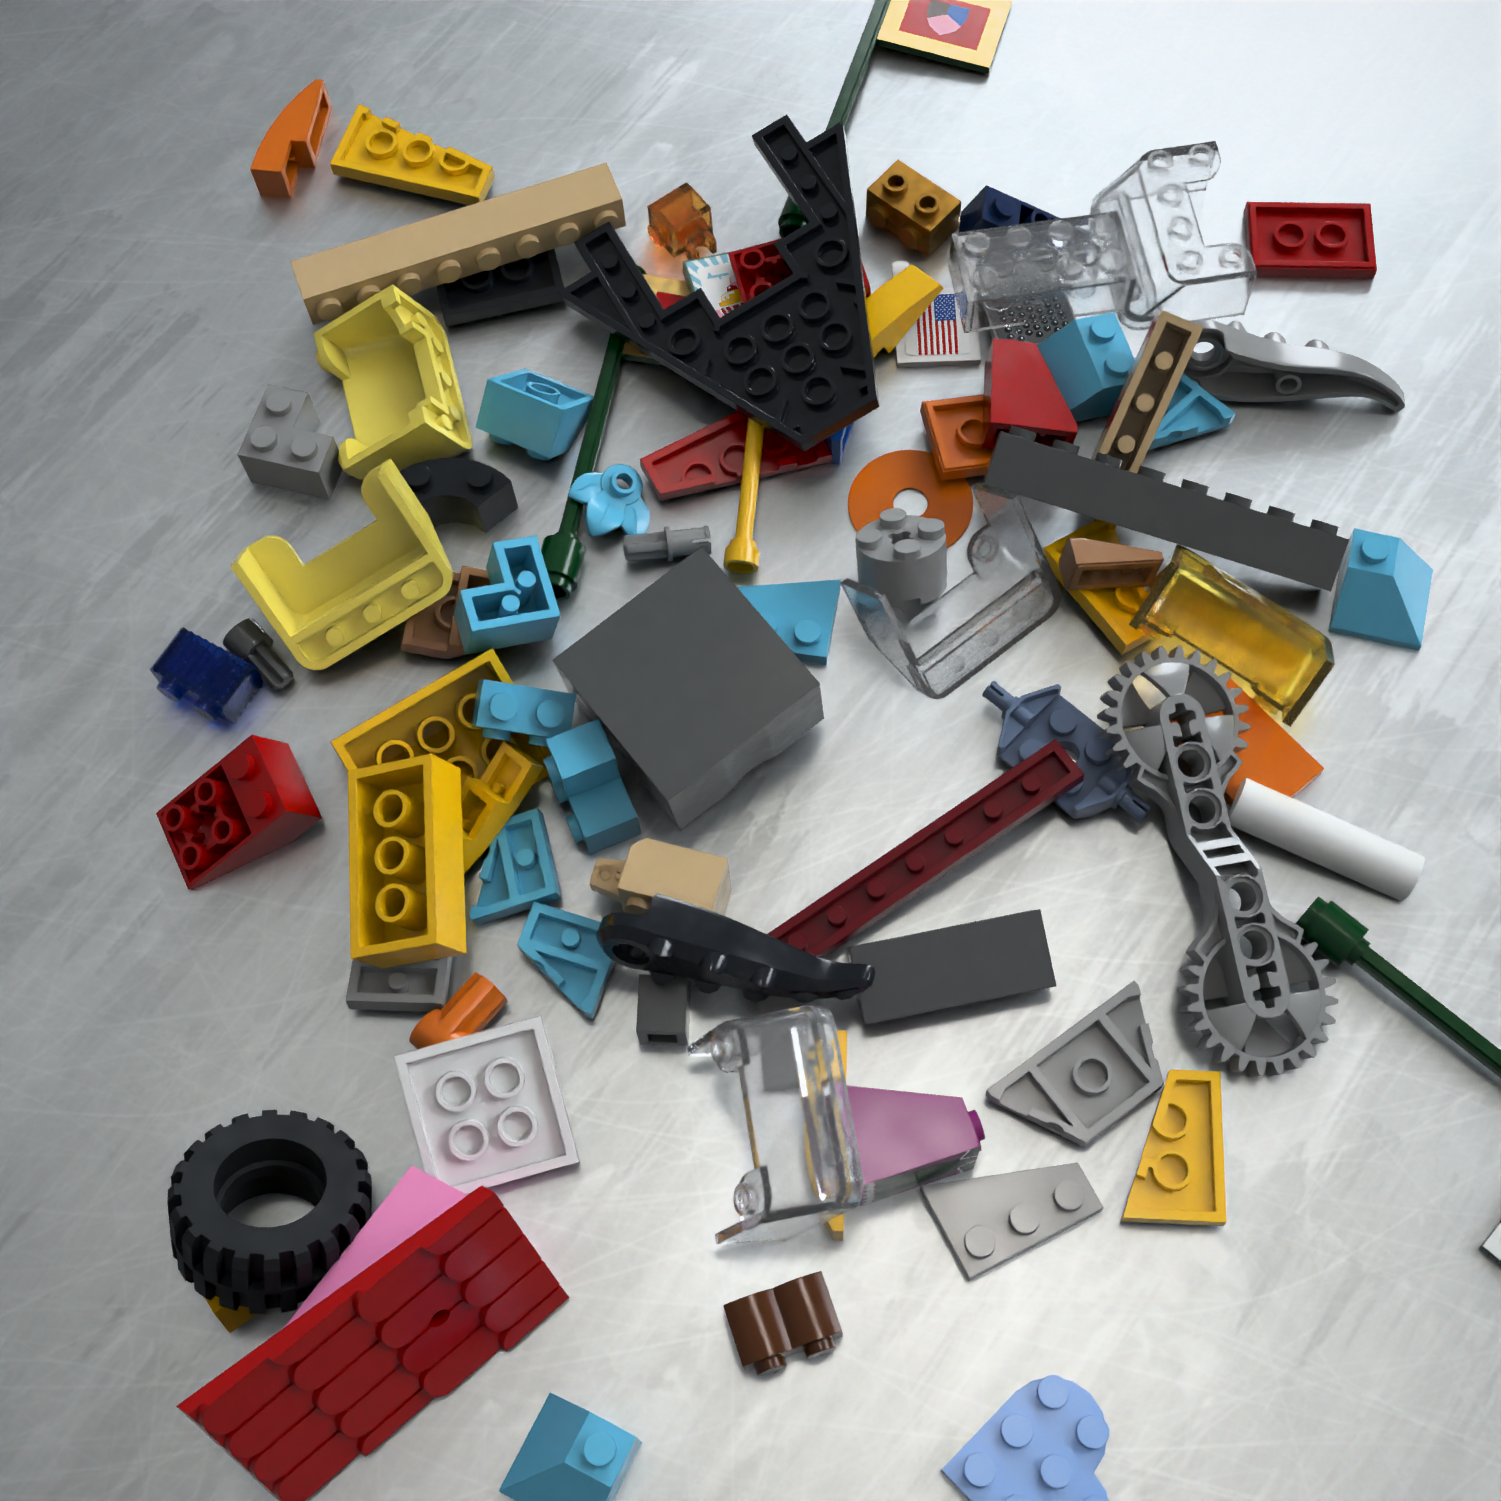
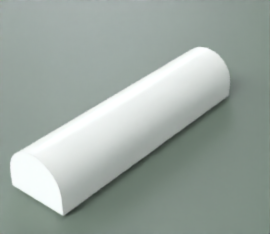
(1325, 840)

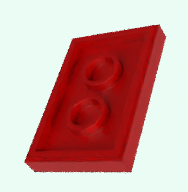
(1311, 239)

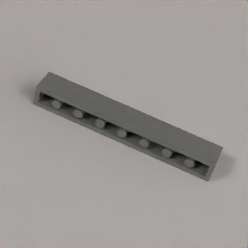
(1166, 510)

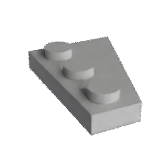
(1009, 1213)

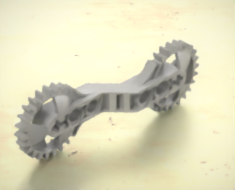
(1217, 863)

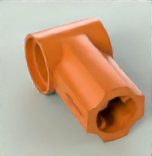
(462, 1015)

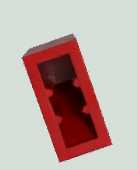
(1023, 395)

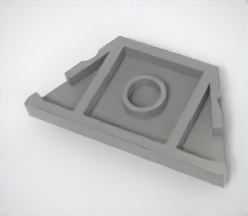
(1087, 1073)

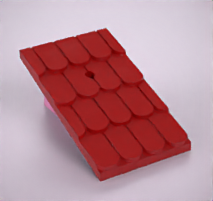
(388, 1328)

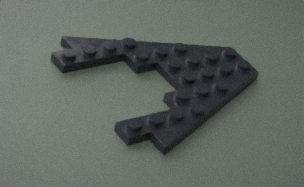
(792, 353)

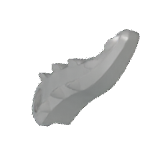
(1270, 370)

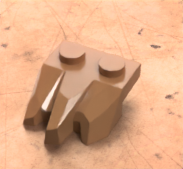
(434, 629)

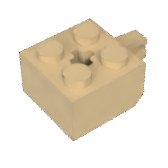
(664, 870)

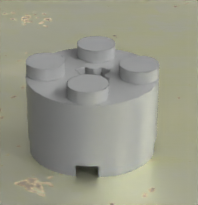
(903, 557)

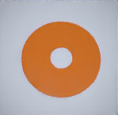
(906, 469)

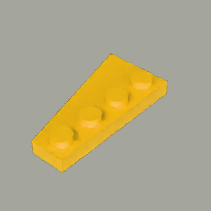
(392, 157)

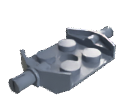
(1047, 716)

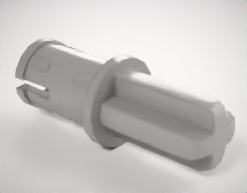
(665, 544)

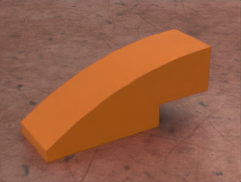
(292, 142)

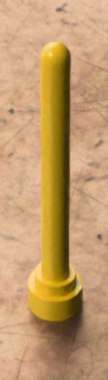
(742, 553)

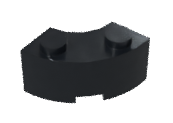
(461, 492)

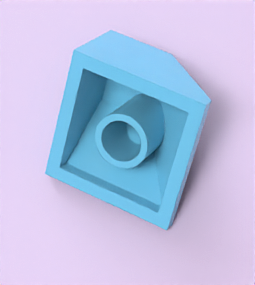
(1381, 591)
(570, 1456)

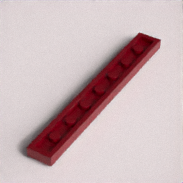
(932, 852)

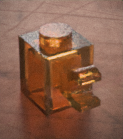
(681, 223)

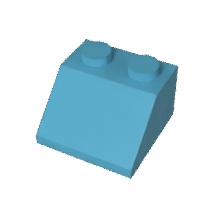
(1089, 364)
(533, 413)

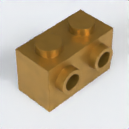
(912, 208)

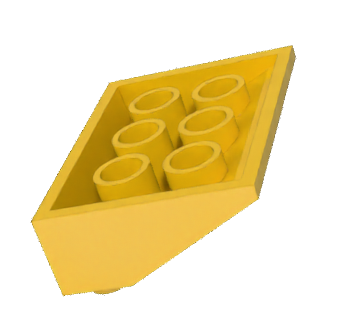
(437, 723)

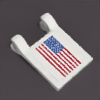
(937, 334)

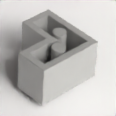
(285, 449)

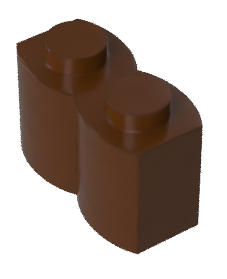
(783, 1323)

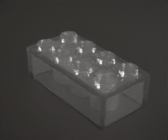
(1041, 271)

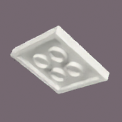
(487, 1106)

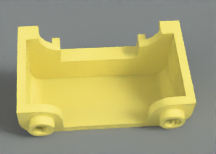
(395, 384)

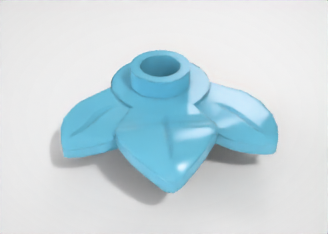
(609, 504)

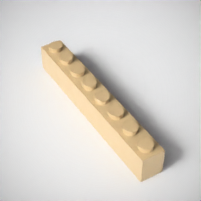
(460, 242)

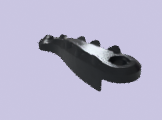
(723, 952)

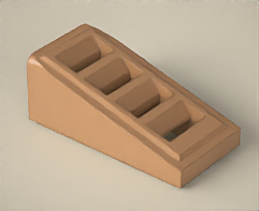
(1106, 565)

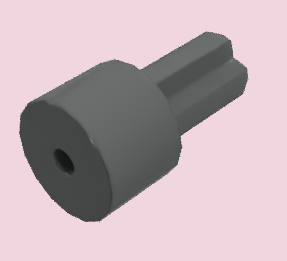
(254, 645)

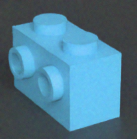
(521, 710)

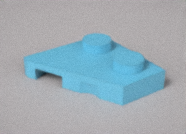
(1191, 414)
(517, 869)
(567, 954)

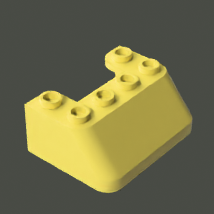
(355, 586)

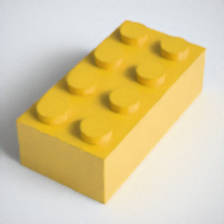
(406, 862)

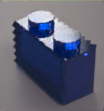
(206, 676)

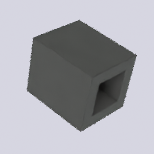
(663, 1011)

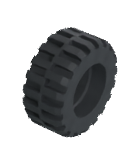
(257, 1158)

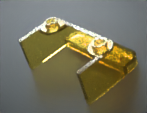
(1238, 628)

